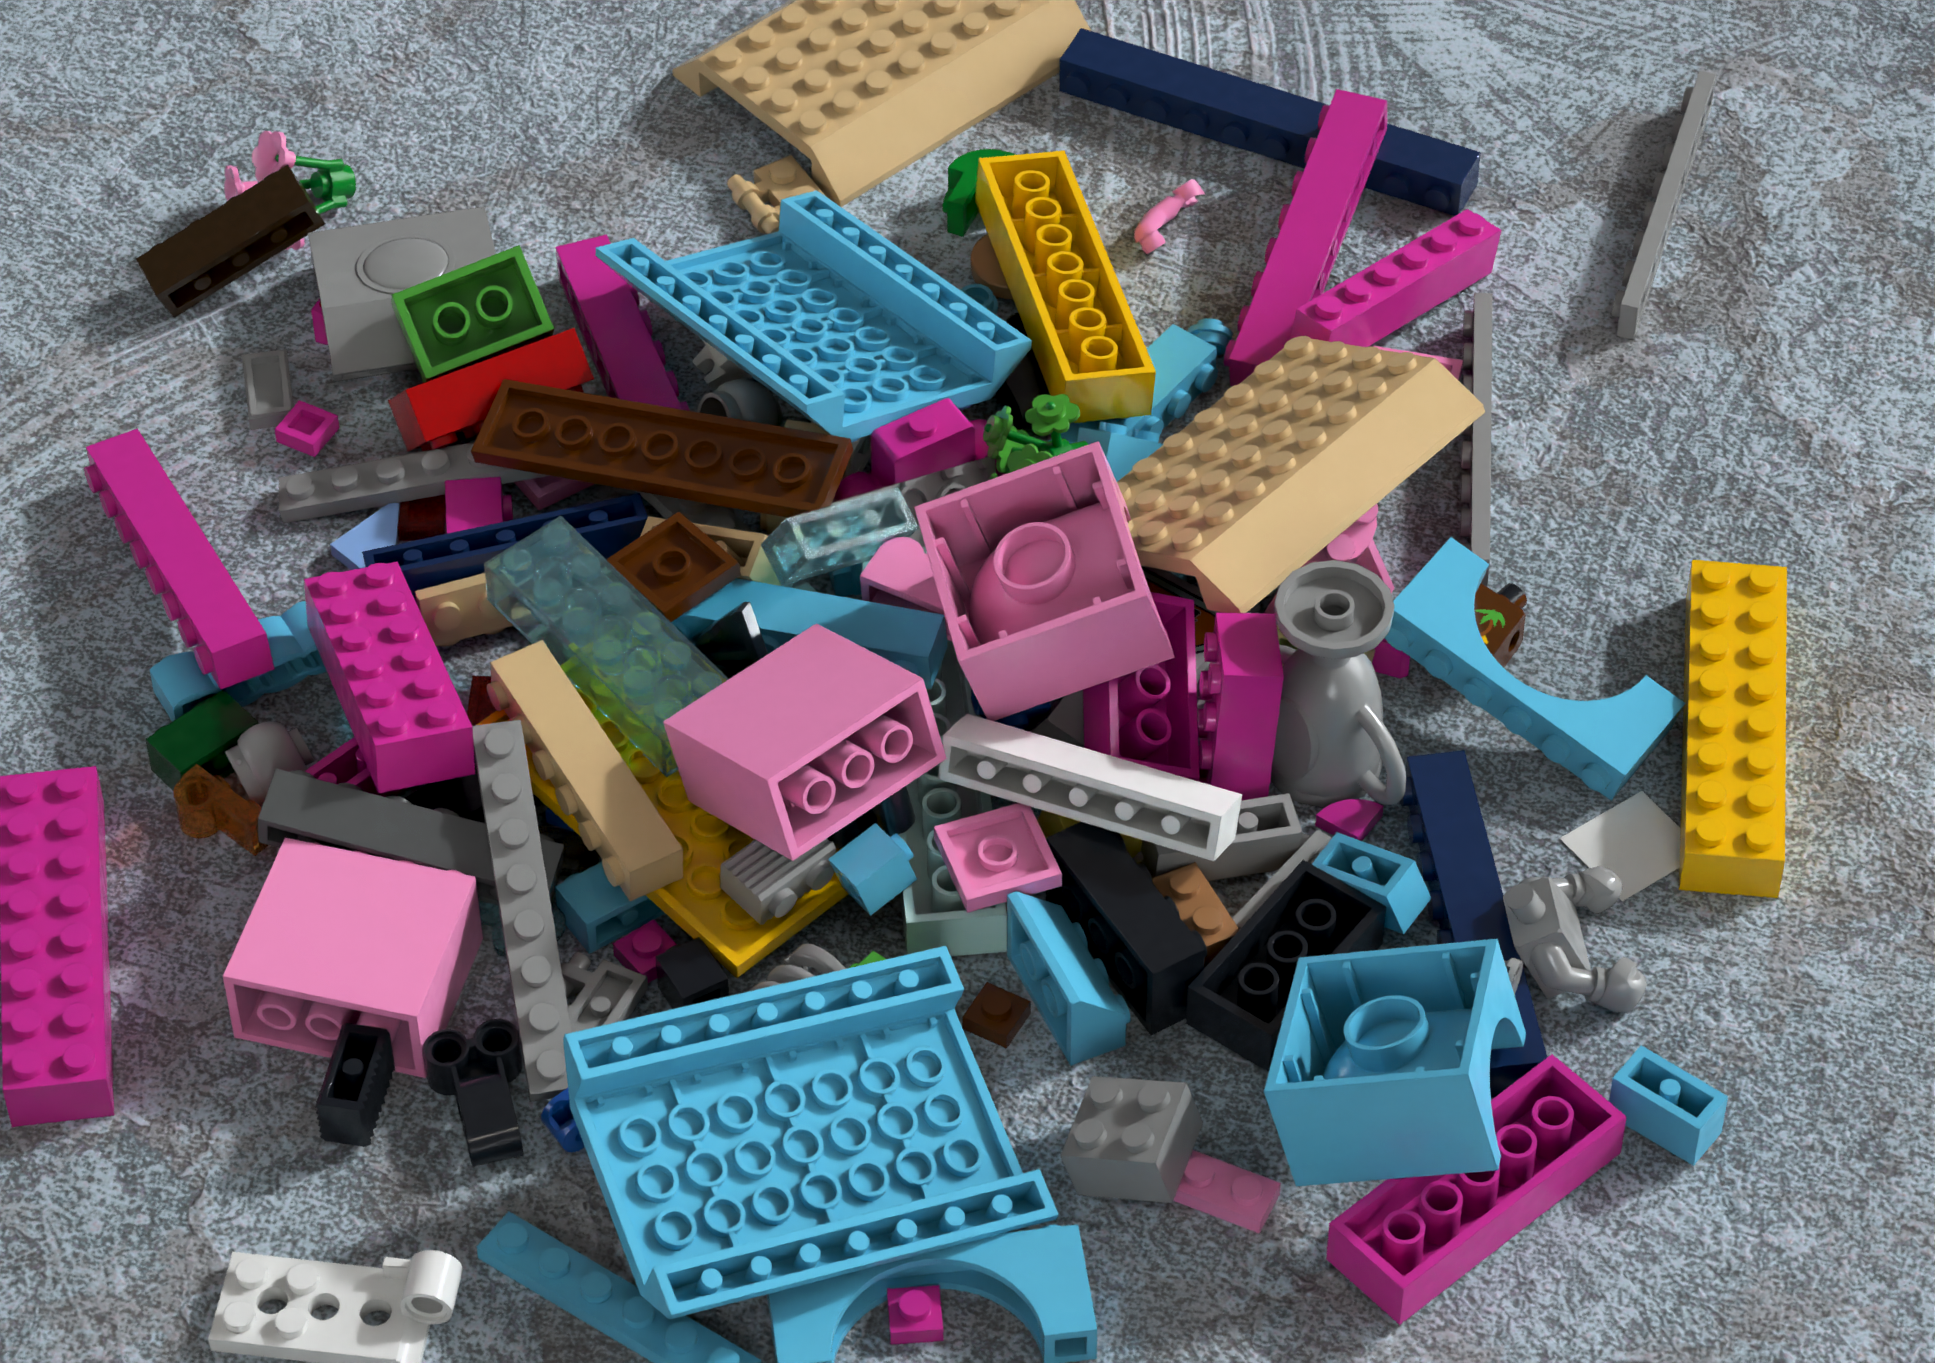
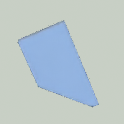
(372, 533)

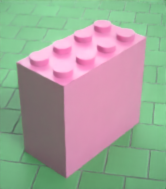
(805, 740)
(352, 944)

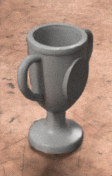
(1331, 700)

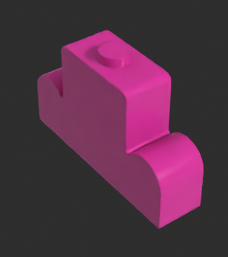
(918, 446)

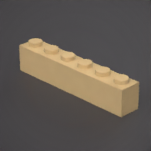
(586, 771)

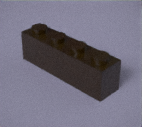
(230, 241)

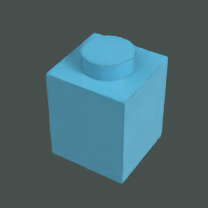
(874, 868)

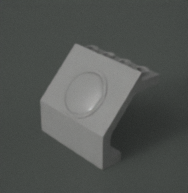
(368, 263)

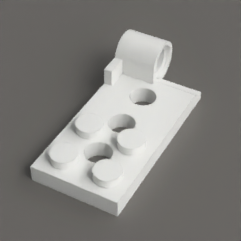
(410, 1291)

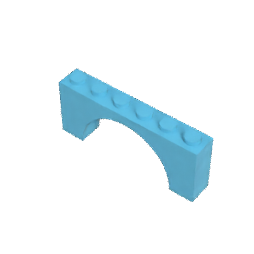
(1592, 739)
(1028, 1272)

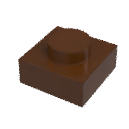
(996, 1015)

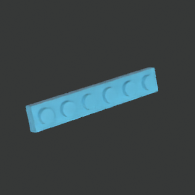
(600, 1297)

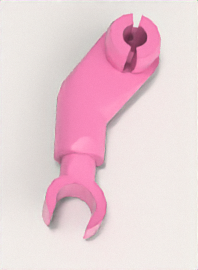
(1166, 210)

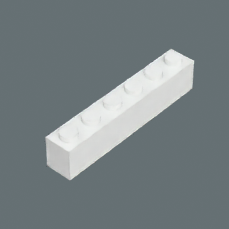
(1090, 787)

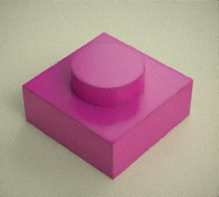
(307, 428)
(640, 947)
(915, 1314)

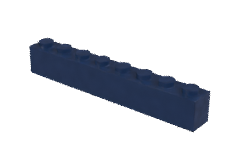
(1465, 884)

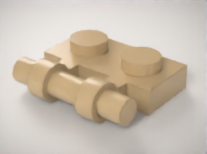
(772, 183)

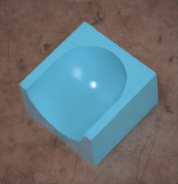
(1391, 1062)

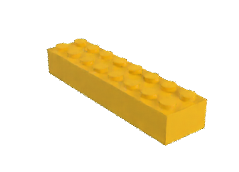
(1064, 285)
(1734, 730)

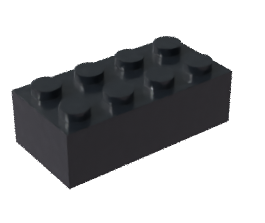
(1127, 923)
(1248, 983)

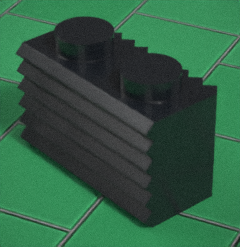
(355, 1085)

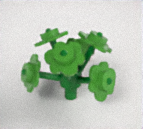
(1017, 449)

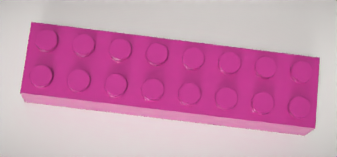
(54, 948)

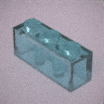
(837, 535)

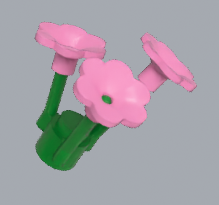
(332, 182)

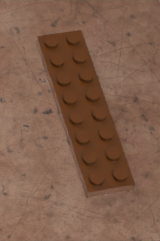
(661, 450)

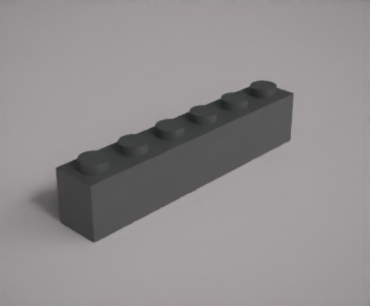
(385, 827)

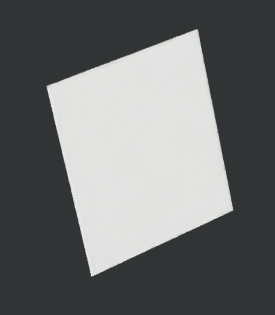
(1630, 840)

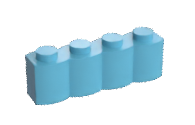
(182, 685)

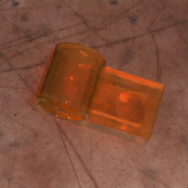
(210, 805)

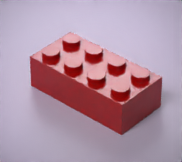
(460, 401)

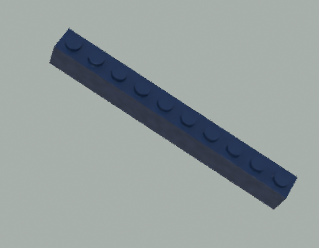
(1256, 117)

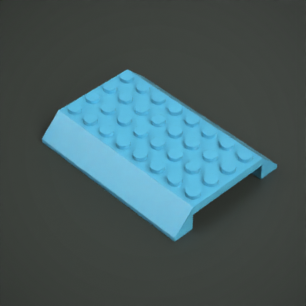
(831, 318)
(796, 1133)

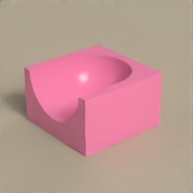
(1042, 582)

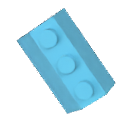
(1064, 979)

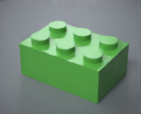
(472, 314)

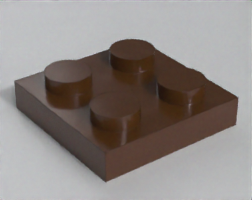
(675, 566)

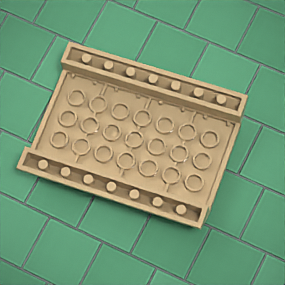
(883, 79)
(1289, 464)

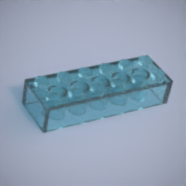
(601, 634)

